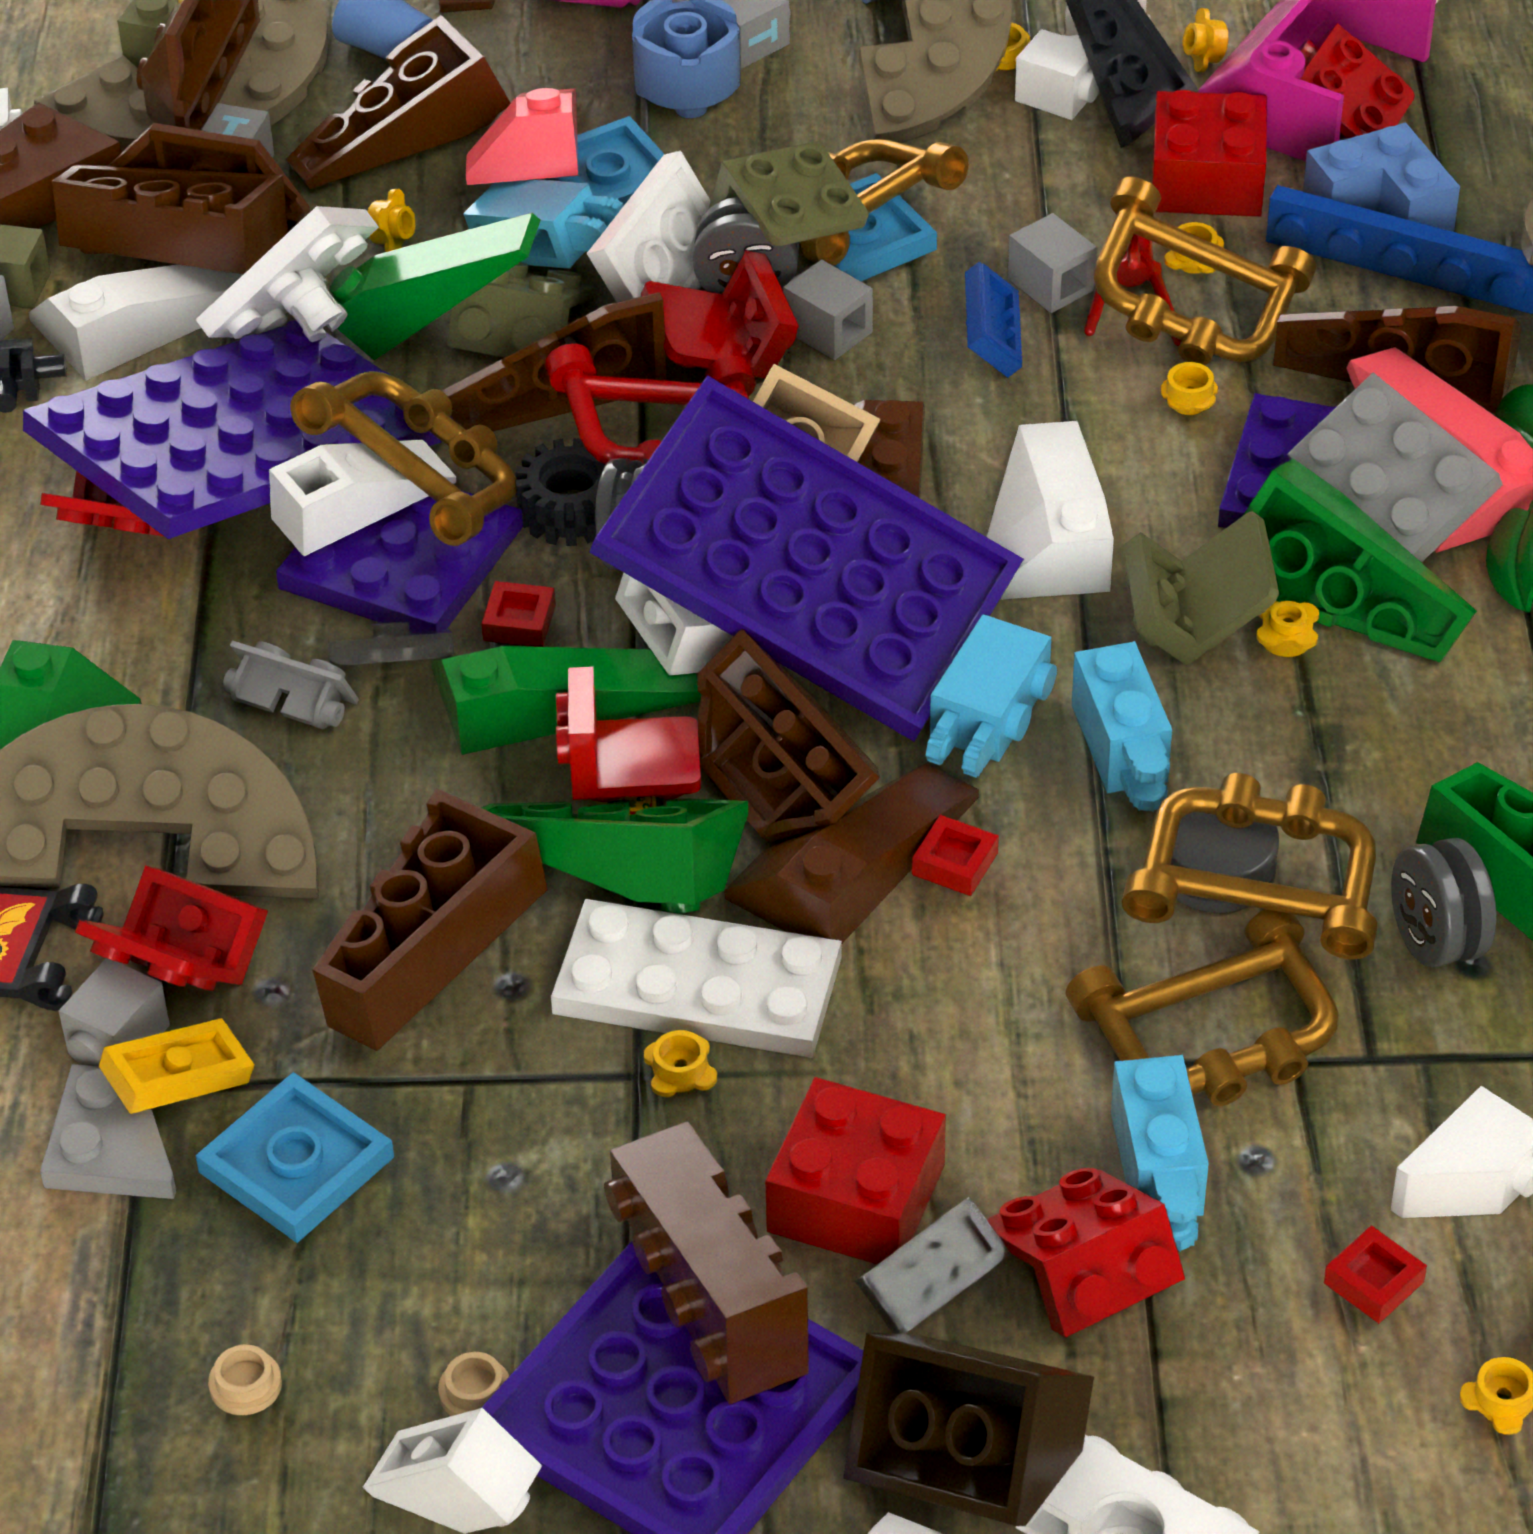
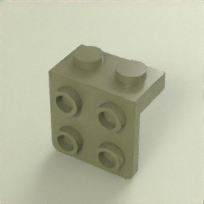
(792, 193)
(516, 310)
(1207, 595)

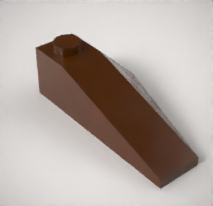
(425, 98)
(623, 342)
(1456, 343)
(841, 872)

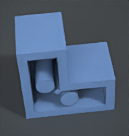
(1387, 174)

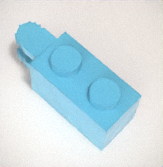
(567, 211)
(989, 693)
(1123, 722)
(1161, 1139)

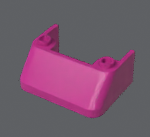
(1271, 65)

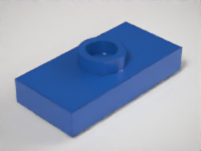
(993, 319)

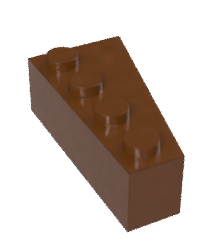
(35, 153)
(427, 917)

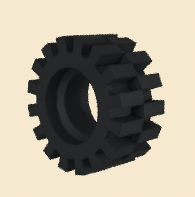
(557, 471)

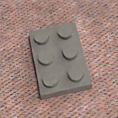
(1397, 466)

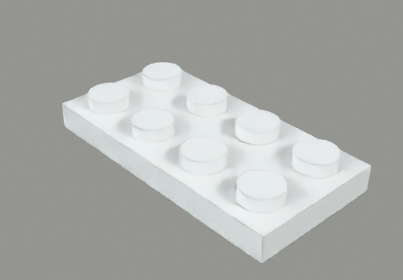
(697, 977)

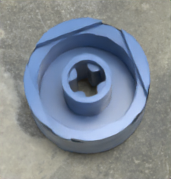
(686, 54)

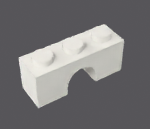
(1056, 72)
(1118, 1496)

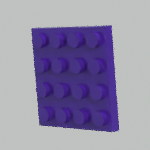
(640, 1433)

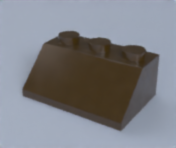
(964, 1425)

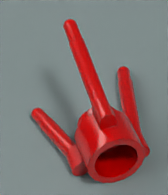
(1133, 271)

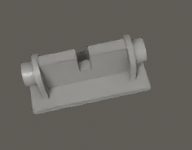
(311, 689)

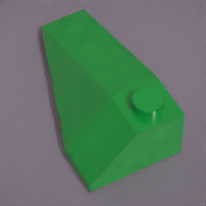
(418, 283)
(1352, 568)
(50, 682)
(511, 690)
(654, 856)

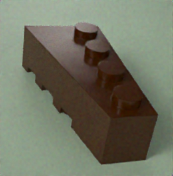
(171, 214)
(713, 1266)

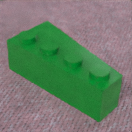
(1498, 824)

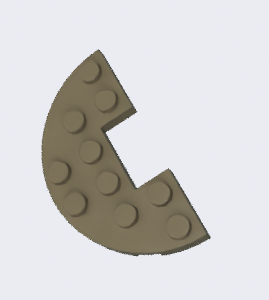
(940, 69)
(270, 77)
(158, 775)

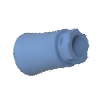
(376, 24)

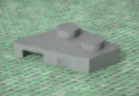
(103, 1145)

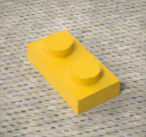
(176, 1065)

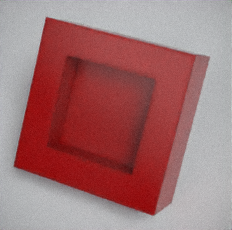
(518, 614)
(955, 855)
(1375, 1274)

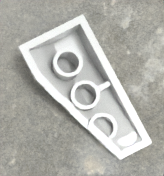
(127, 314)
(1053, 514)

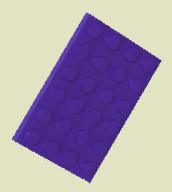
(204, 430)
(806, 555)

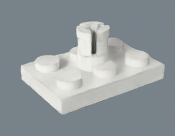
(653, 232)
(293, 278)

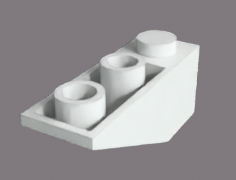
(341, 491)

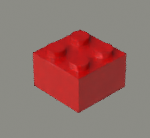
(1210, 152)
(855, 1172)

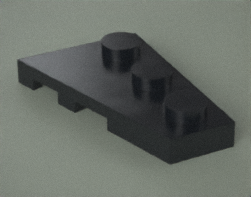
(1127, 62)

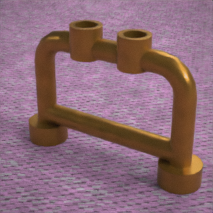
(939, 166)
(1148, 314)
(455, 514)
(1347, 925)
(1220, 1074)

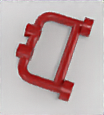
(574, 373)

